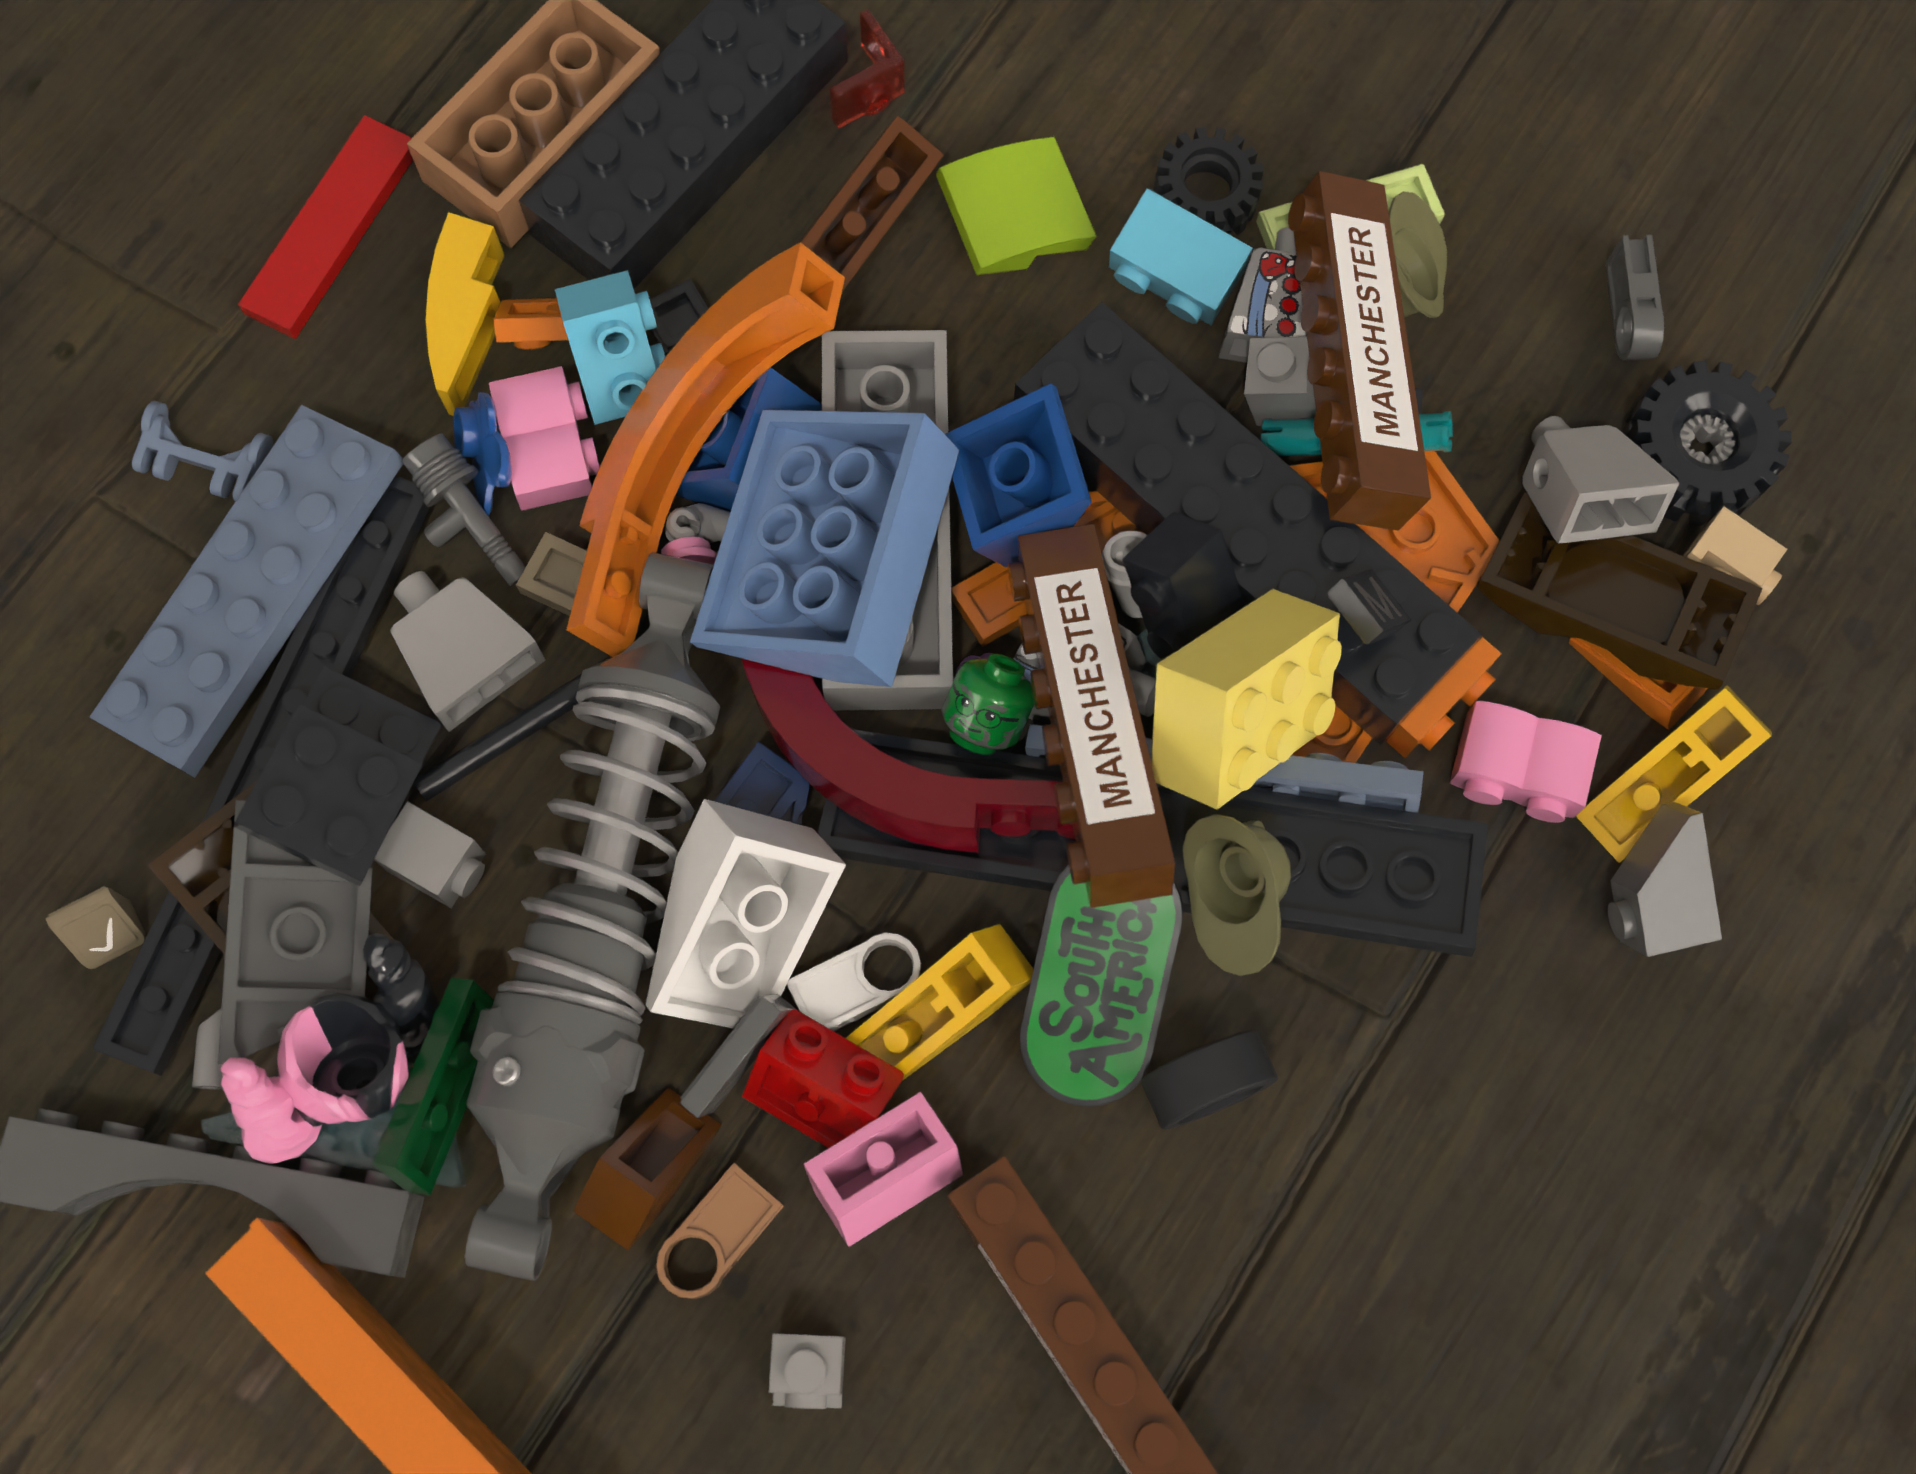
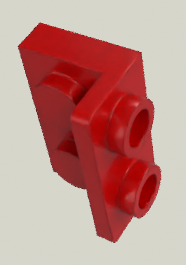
(820, 1080)

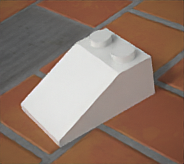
(738, 913)

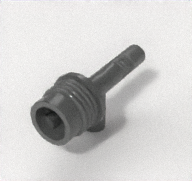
(443, 475)

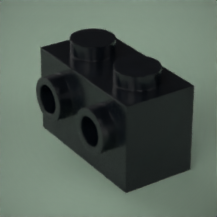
(1182, 582)

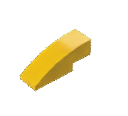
(461, 306)

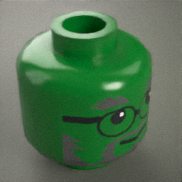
(988, 704)

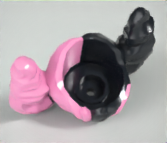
(335, 1059)

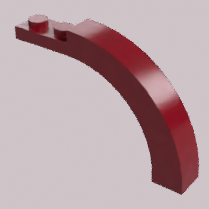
(883, 790)

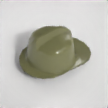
(1418, 254)
(1235, 891)

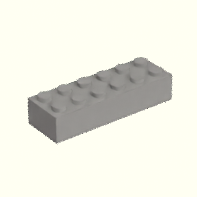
(902, 376)

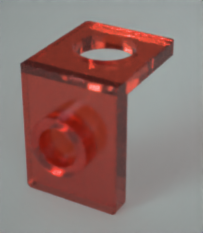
(873, 87)

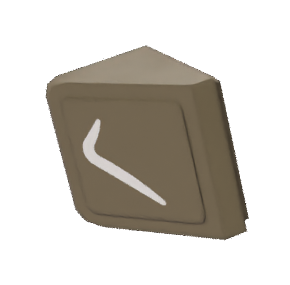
(98, 927)

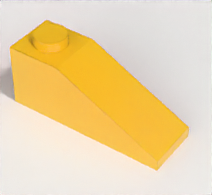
(1675, 771)
(946, 1000)

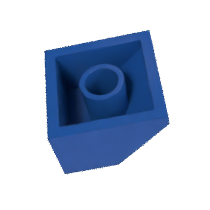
(723, 456)
(1018, 474)

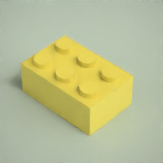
(1244, 697)

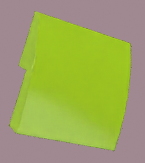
(1015, 205)

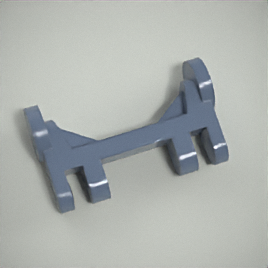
(160, 440)

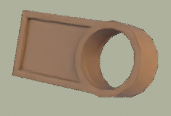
(728, 1219)

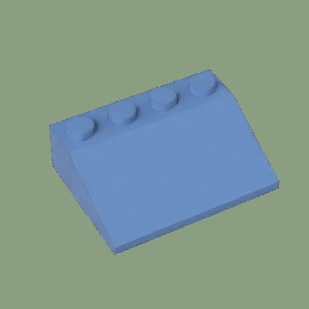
(828, 543)

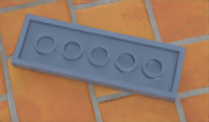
(247, 590)

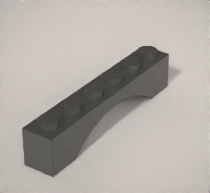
(342, 1221)

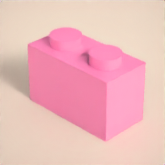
(884, 1169)

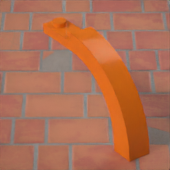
(684, 400)

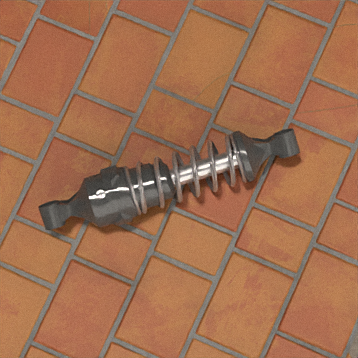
(567, 1028)

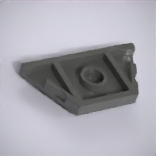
(287, 942)

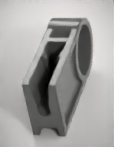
(1635, 299)

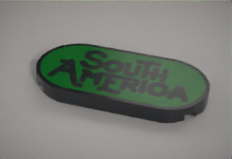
(1098, 993)

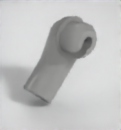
(697, 521)

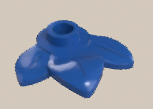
(478, 437)

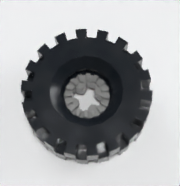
(1715, 410)

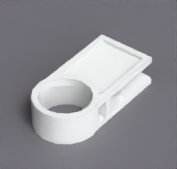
(838, 991)

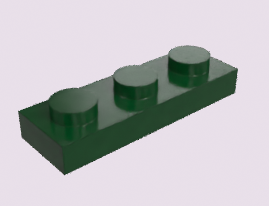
(435, 1092)

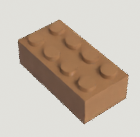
(528, 109)

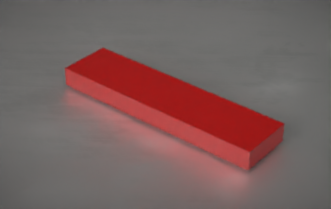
(328, 228)

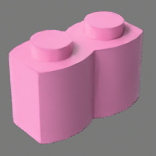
(543, 437)
(1525, 761)

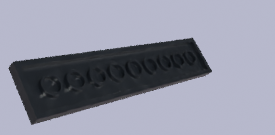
(1351, 864)

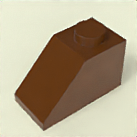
(645, 1169)

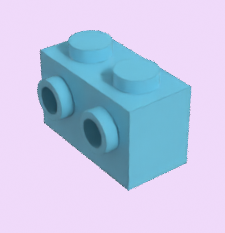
(1178, 258)
(610, 341)

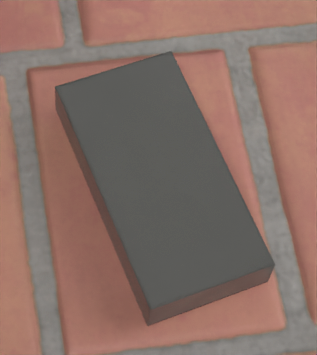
(735, 1055)

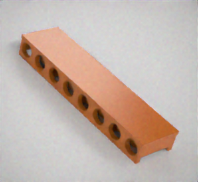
(355, 1358)

